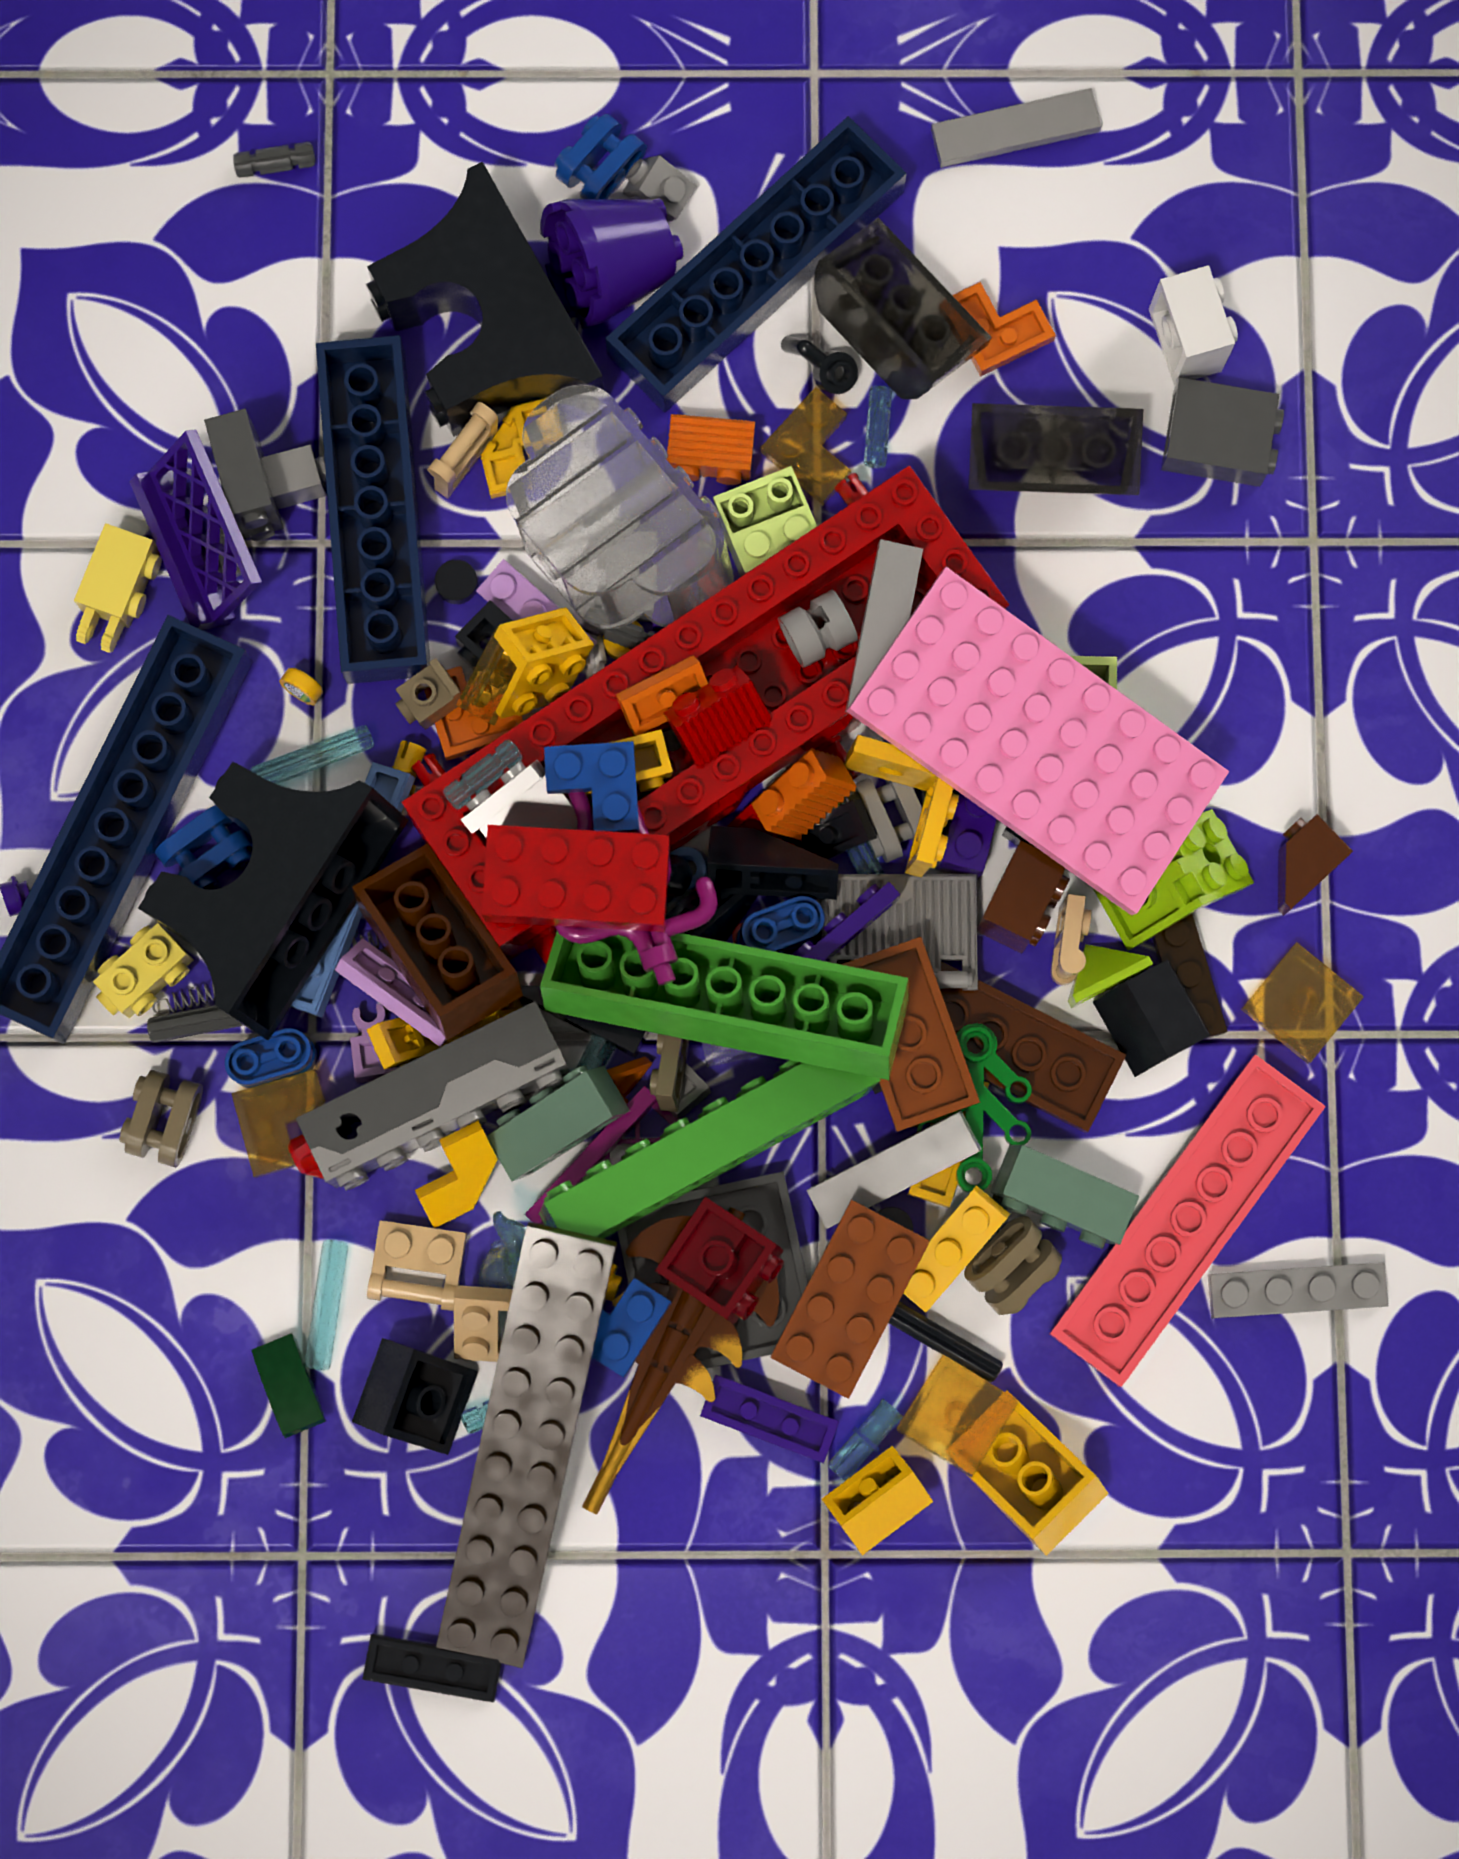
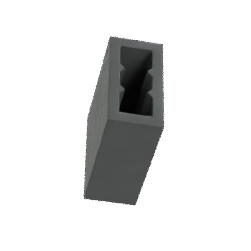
(1222, 432)
(243, 474)

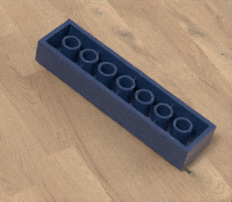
(755, 264)
(373, 509)

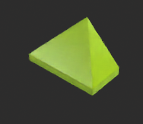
(1105, 970)

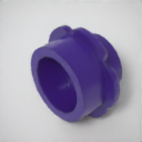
(14, 895)

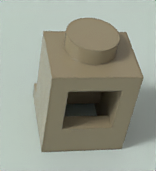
(441, 702)

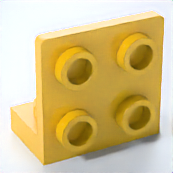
(548, 657)

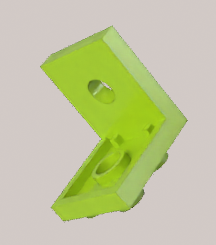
(1197, 876)

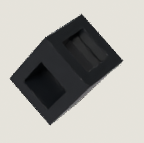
(478, 629)

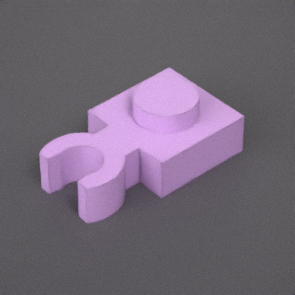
(365, 1060)

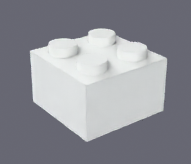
(1192, 324)

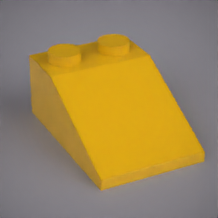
(1037, 1481)

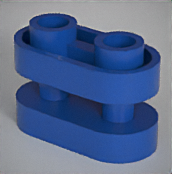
(598, 138)
(230, 851)
(783, 925)
(264, 1061)

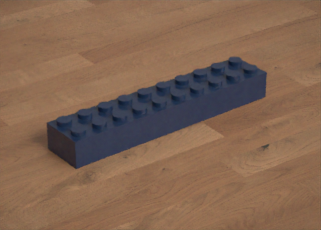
(117, 826)

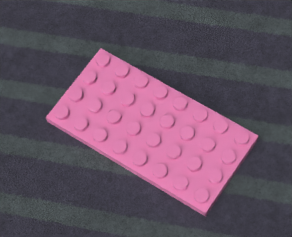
(1038, 741)

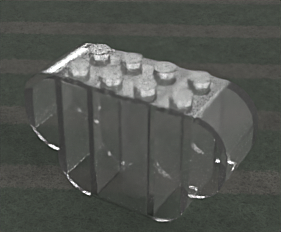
(613, 515)

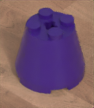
(607, 254)

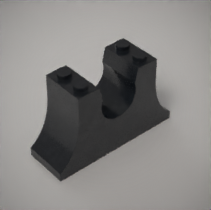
(485, 269)
(290, 900)

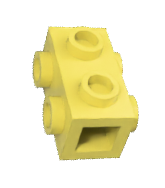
(141, 972)

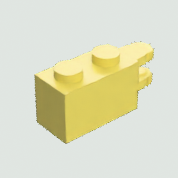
(115, 584)

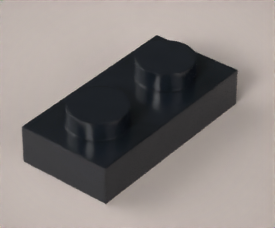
(839, 831)

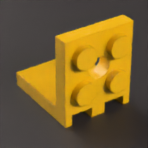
(939, 804)

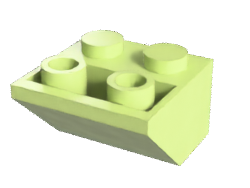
(763, 517)

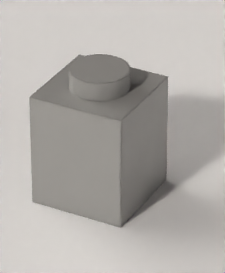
(295, 476)

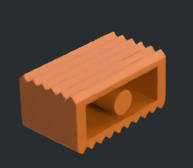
(712, 447)
(804, 794)

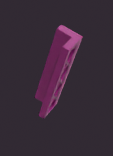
(606, 1142)

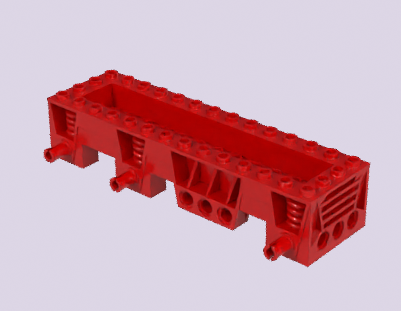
(722, 632)

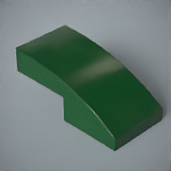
(288, 1385)

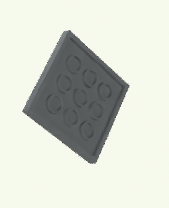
(767, 1211)

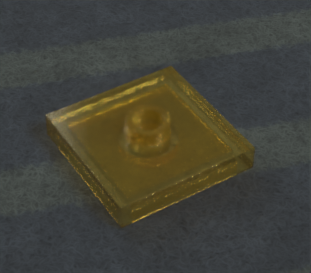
(1302, 1003)
(957, 1415)

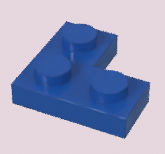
(605, 771)
(629, 1327)

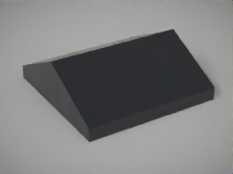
(1151, 1018)

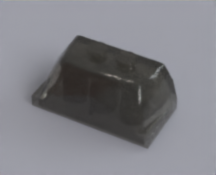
(895, 311)
(1055, 449)

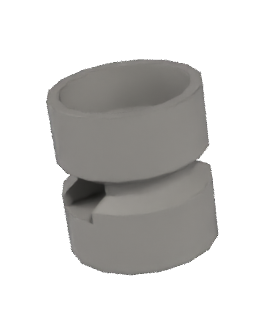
(802, 630)

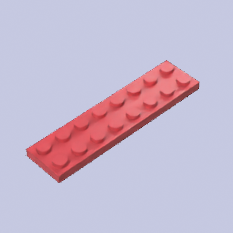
(1187, 1220)

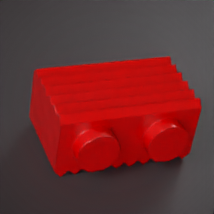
(717, 715)

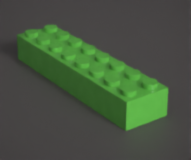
(736, 1000)
(702, 1149)

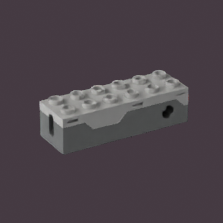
(429, 1099)

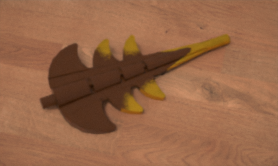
(671, 1351)

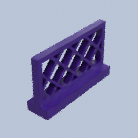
(177, 531)

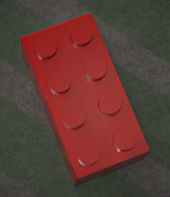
(576, 878)

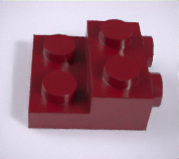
(721, 1261)

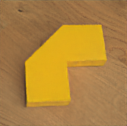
(505, 451)
(460, 1189)

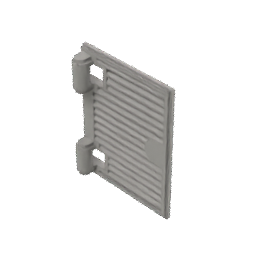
(929, 907)

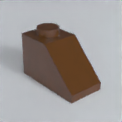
(1307, 859)

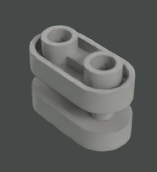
(889, 837)

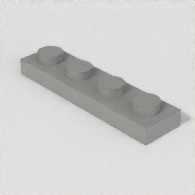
(1297, 1290)

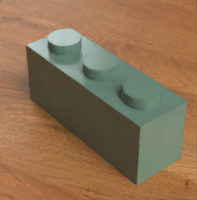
(556, 1121)
(1064, 1196)

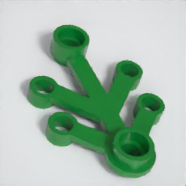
(988, 1102)

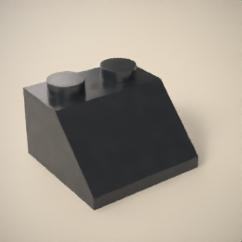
(414, 1396)

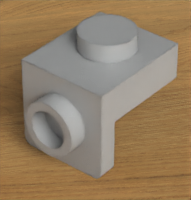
(659, 179)

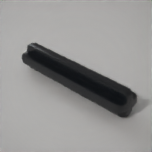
(945, 1342)

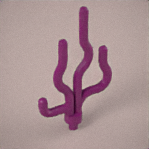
(654, 948)

